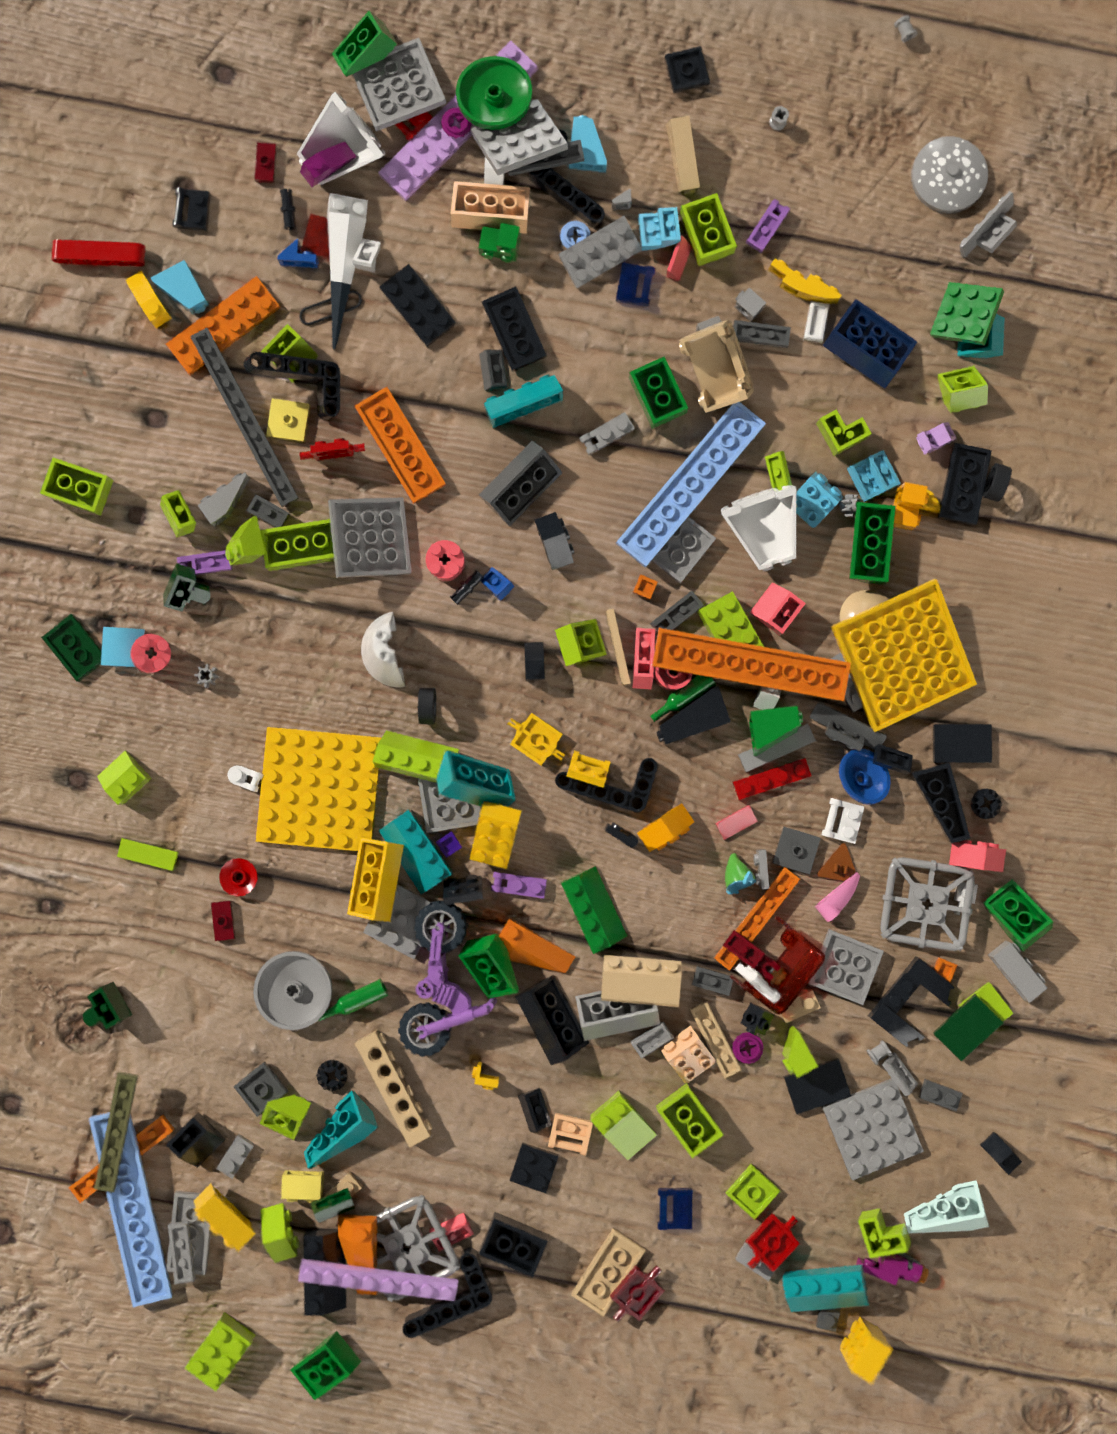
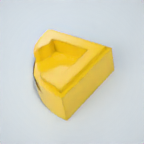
(932, 504)

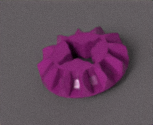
(447, 122)
(742, 1055)

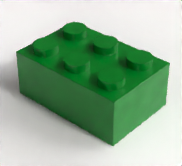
(658, 392)

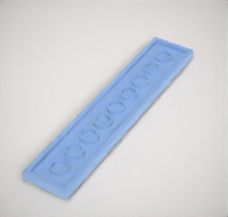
(690, 483)
(135, 1221)

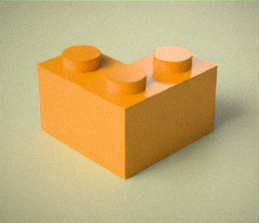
(908, 501)
(666, 828)

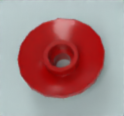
(229, 880)

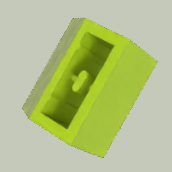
(289, 343)

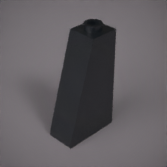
(701, 715)

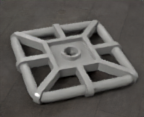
(934, 915)
(413, 1236)

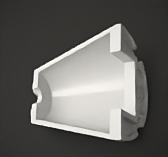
(341, 124)
(766, 525)
(377, 656)

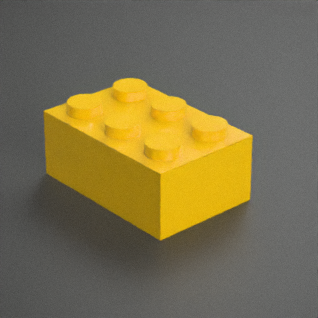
(495, 834)
(223, 1218)
(865, 1349)

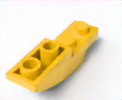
(808, 289)

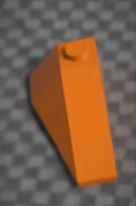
(533, 949)
(359, 1242)

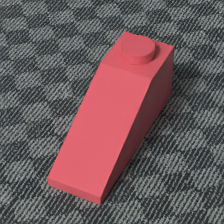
(643, 658)

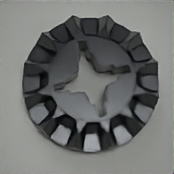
(978, 799)
(340, 1073)

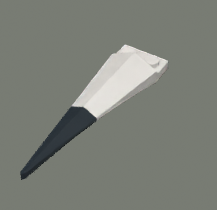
(345, 231)

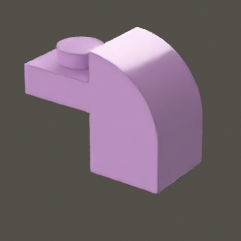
(936, 438)

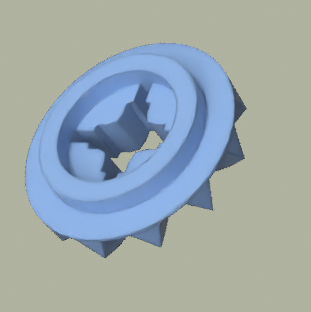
(568, 230)

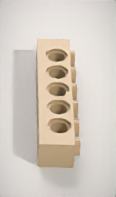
(411, 1133)

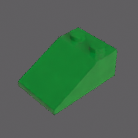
(364, 45)
(1018, 915)
(490, 965)
(326, 1365)

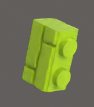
(177, 513)

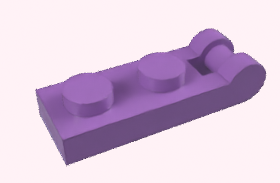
(767, 226)
(206, 562)
(519, 885)

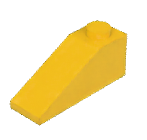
(148, 299)

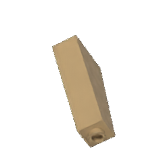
(683, 154)

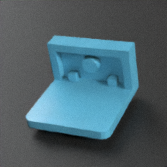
(816, 499)

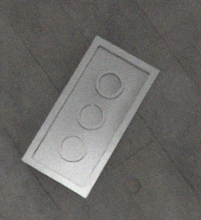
(600, 252)
(200, 1232)

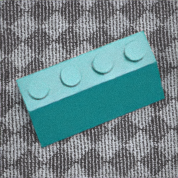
(523, 400)
(474, 781)
(419, 855)
(825, 1288)

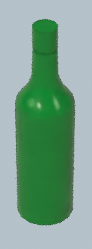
(685, 695)
(358, 999)

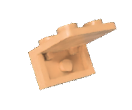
(687, 1055)

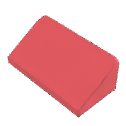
(678, 259)
(736, 822)
(457, 1230)

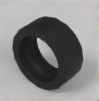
(997, 482)
(427, 706)

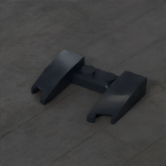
(887, 1008)

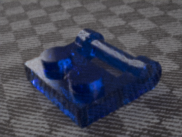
(628, 284)
(680, 1210)

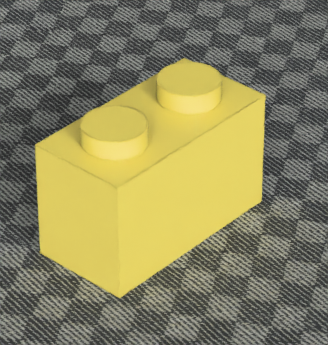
(302, 1185)

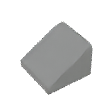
(622, 201)

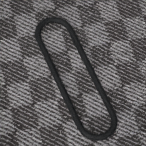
(330, 316)

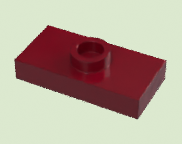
(265, 162)
(223, 920)

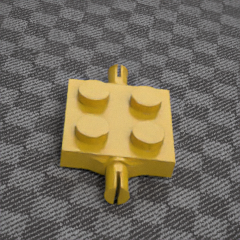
(536, 739)

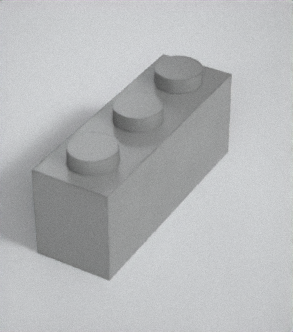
(1018, 971)

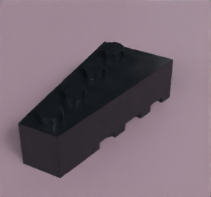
(942, 797)

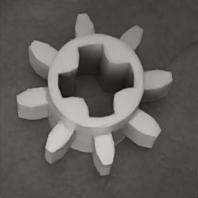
(848, 504)
(201, 675)

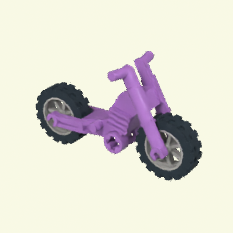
(442, 990)

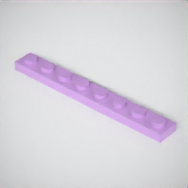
(378, 1280)

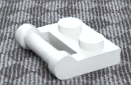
(849, 821)
(758, 983)

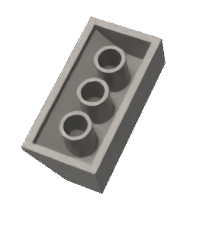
(610, 1018)

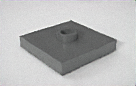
(796, 850)
(260, 1087)

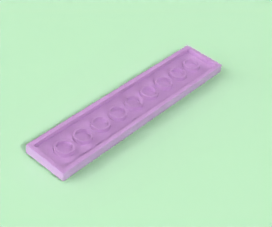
(432, 146)

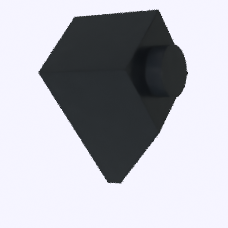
(534, 661)

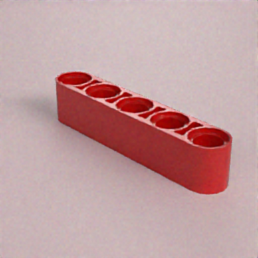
(98, 253)

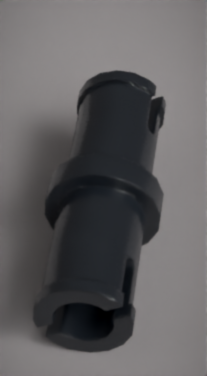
(288, 209)
(466, 587)

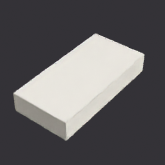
(816, 321)

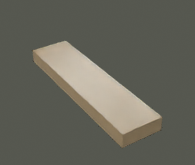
(617, 647)
(715, 1039)

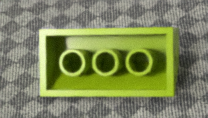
(410, 756)

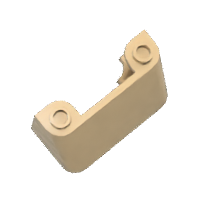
(718, 365)

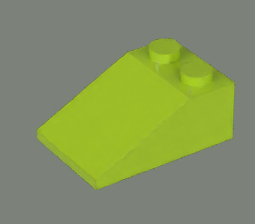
(622, 1125)

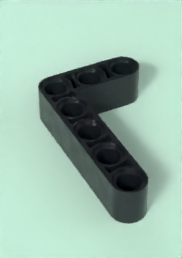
(568, 201)
(301, 373)
(610, 790)
(459, 1310)

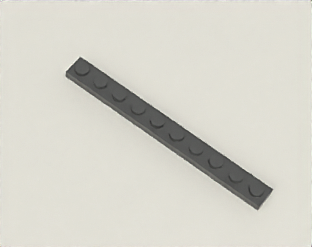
(244, 417)

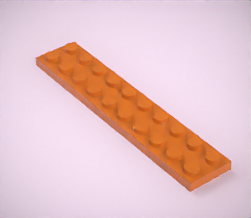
(751, 664)

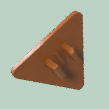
(838, 866)

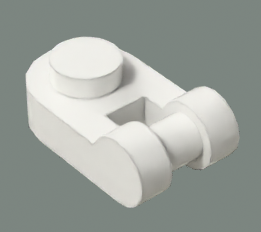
(239, 774)

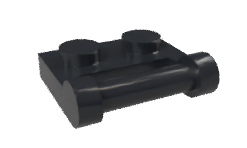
(197, 211)
(616, 831)

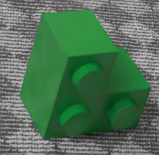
(500, 243)

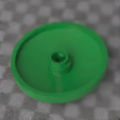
(494, 92)

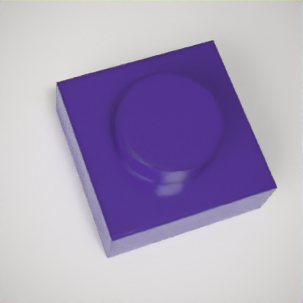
(449, 844)

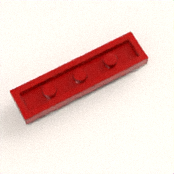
(771, 778)

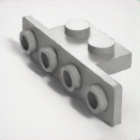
(992, 229)

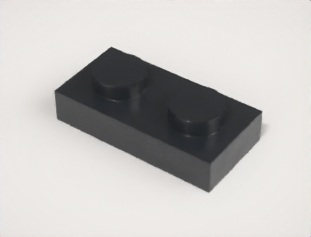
(892, 759)

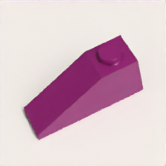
(326, 163)

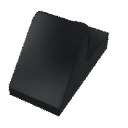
(1001, 1153)

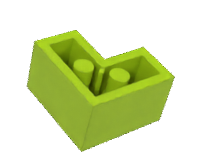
(838, 435)
(277, 1233)
(882, 1239)

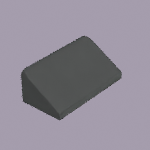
(493, 369)

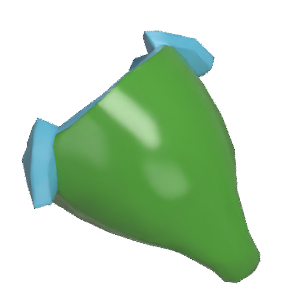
(737, 875)

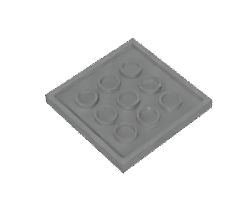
(399, 86)
(521, 143)
(369, 537)
(872, 1129)

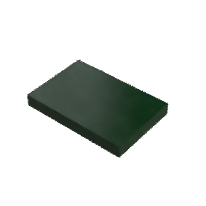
(74, 647)
(968, 1027)

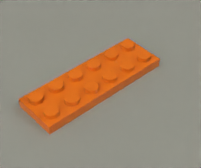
(225, 322)
(400, 445)

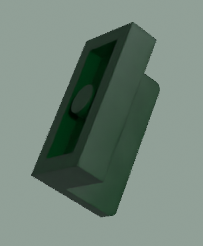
(332, 1205)

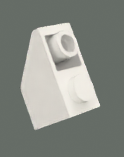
(766, 698)

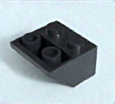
(195, 1141)

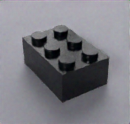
(513, 1244)

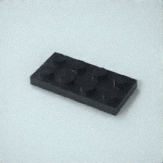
(417, 305)
(514, 329)
(964, 484)

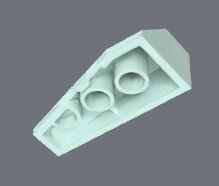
(953, 1211)

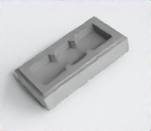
(652, 1039)
(900, 1074)
(745, 1255)

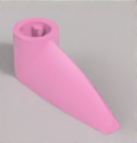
(835, 901)

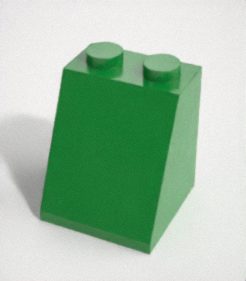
(773, 726)

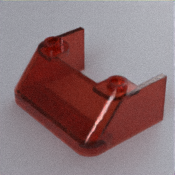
(800, 961)

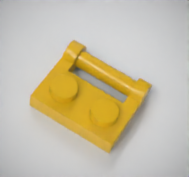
(582, 771)

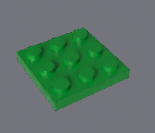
(967, 313)

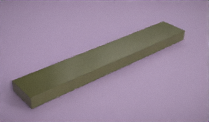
(116, 1132)

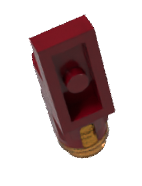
(755, 958)

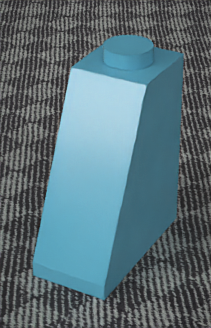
(594, 156)
(182, 287)

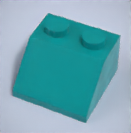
(993, 345)

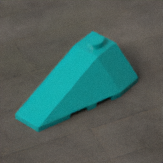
(346, 1127)

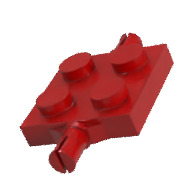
(336, 449)
(772, 1242)

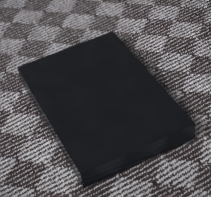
(962, 743)
(817, 1087)

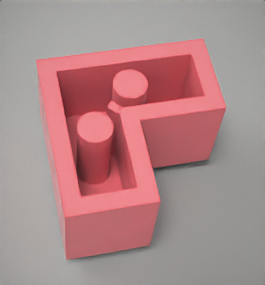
(980, 856)

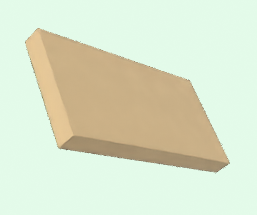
(607, 1270)

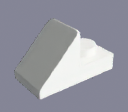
(366, 255)

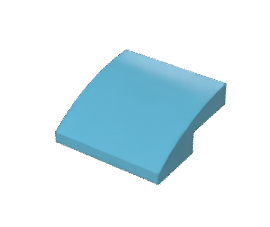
(659, 229)
(873, 476)
(117, 645)

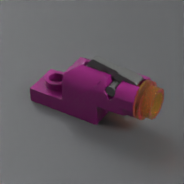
(895, 1267)

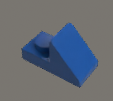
(293, 257)
(497, 583)

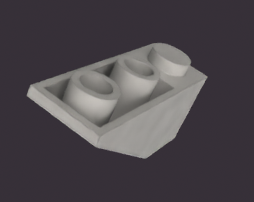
(222, 503)

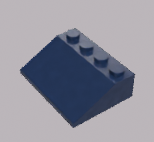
(870, 343)

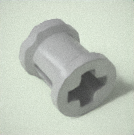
(905, 28)
(781, 113)
(879, 1052)

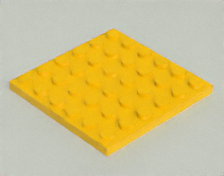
(904, 655)
(317, 789)

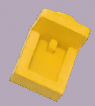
(487, 1081)

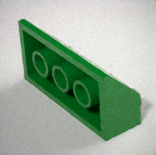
(872, 543)
(594, 909)

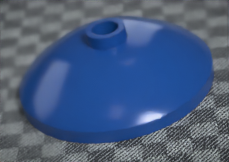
(862, 778)

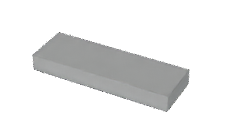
(181, 1252)

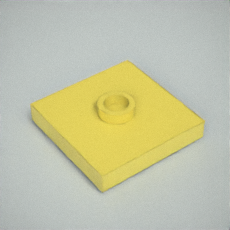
(288, 420)

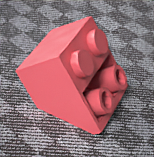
(777, 608)

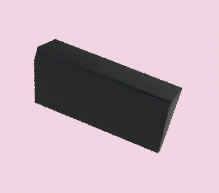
(535, 1110)

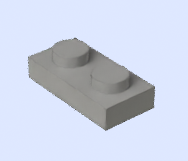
(760, 861)
(235, 1156)

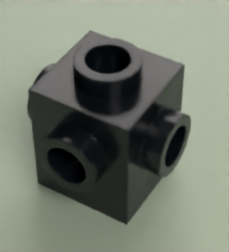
(757, 1019)

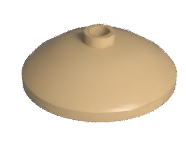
(860, 602)

